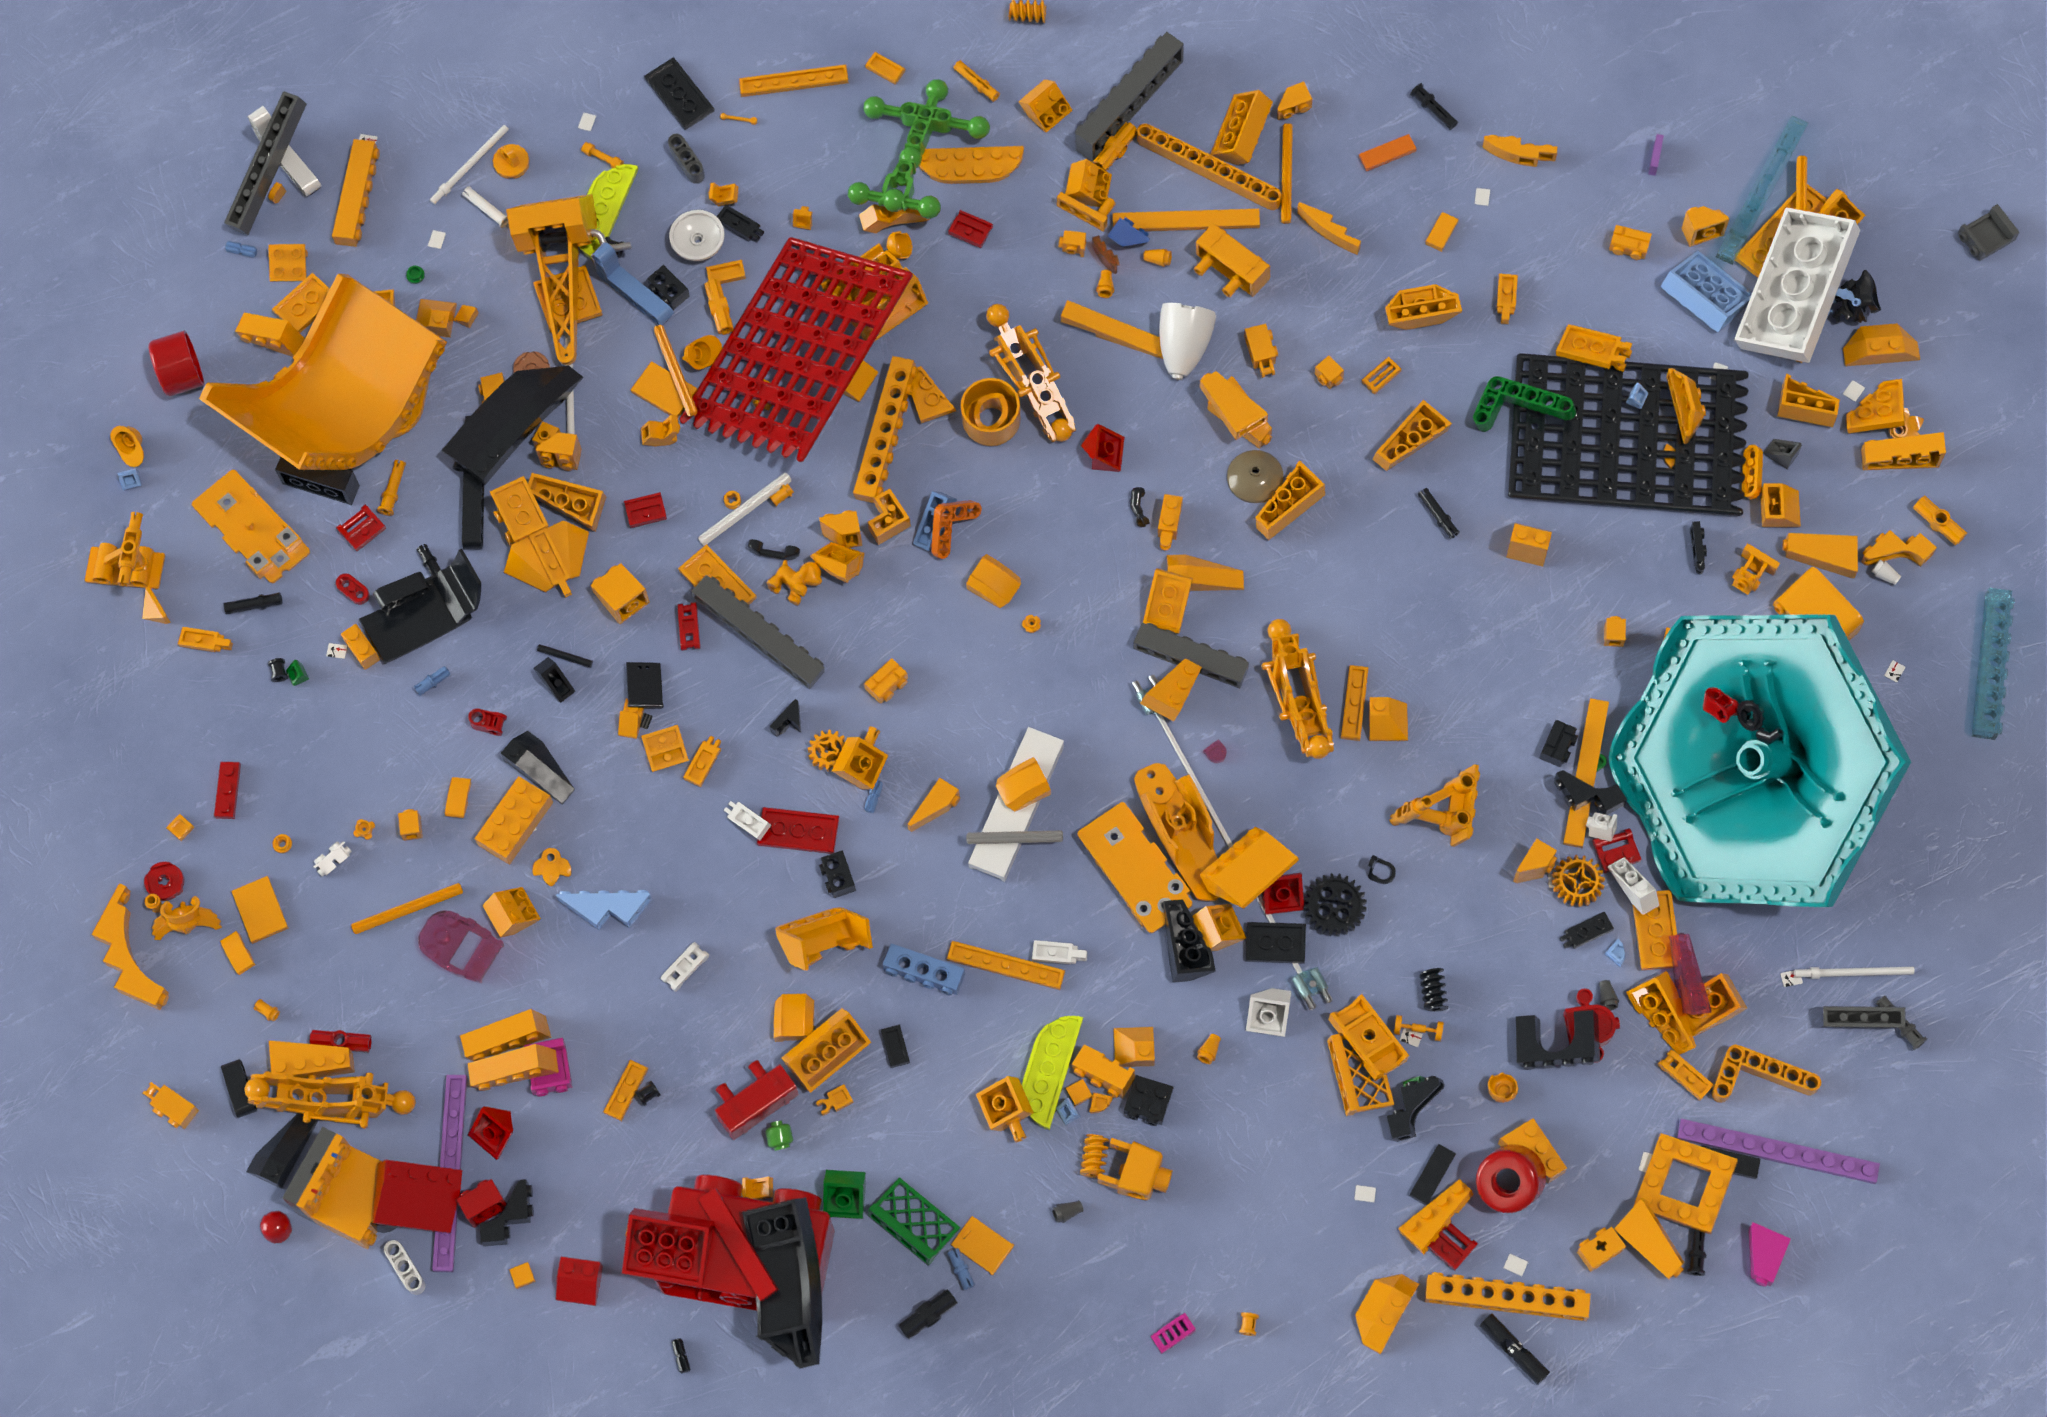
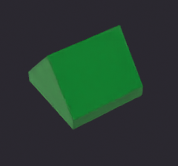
(297, 673)

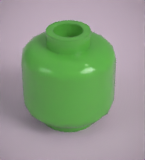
(779, 1135)

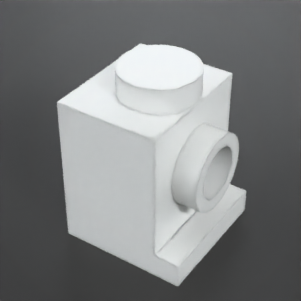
(1602, 826)

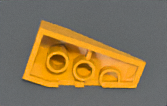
(1206, 574)
(1663, 1008)

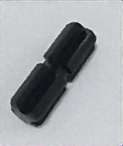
(680, 1352)

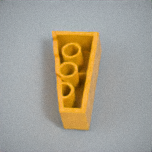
(1904, 452)
(1290, 500)
(505, 1035)
(309, 1059)
(513, 1066)

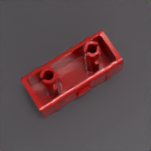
(756, 1101)

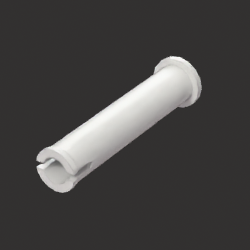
(486, 207)

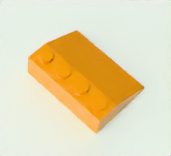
(1248, 868)

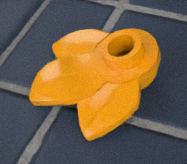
(1912, 425)
(551, 869)

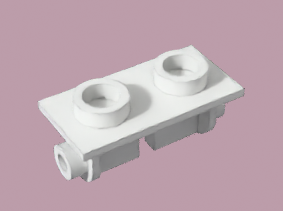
(336, 852)

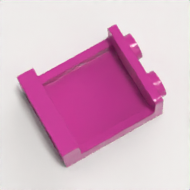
(556, 1082)

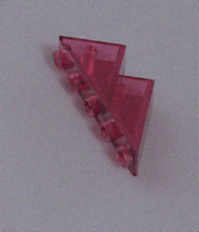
(1688, 976)

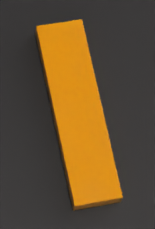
(1354, 703)

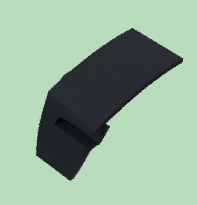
(422, 609)

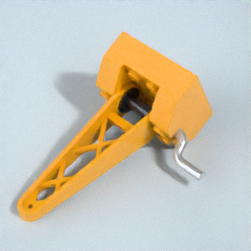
(580, 223)

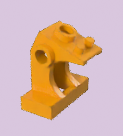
(1758, 563)

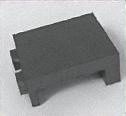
(1988, 233)

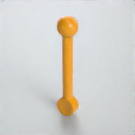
(753, 120)

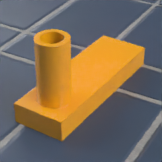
(1095, 218)

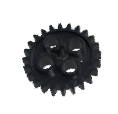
(1332, 921)

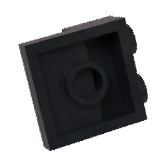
(1148, 1100)

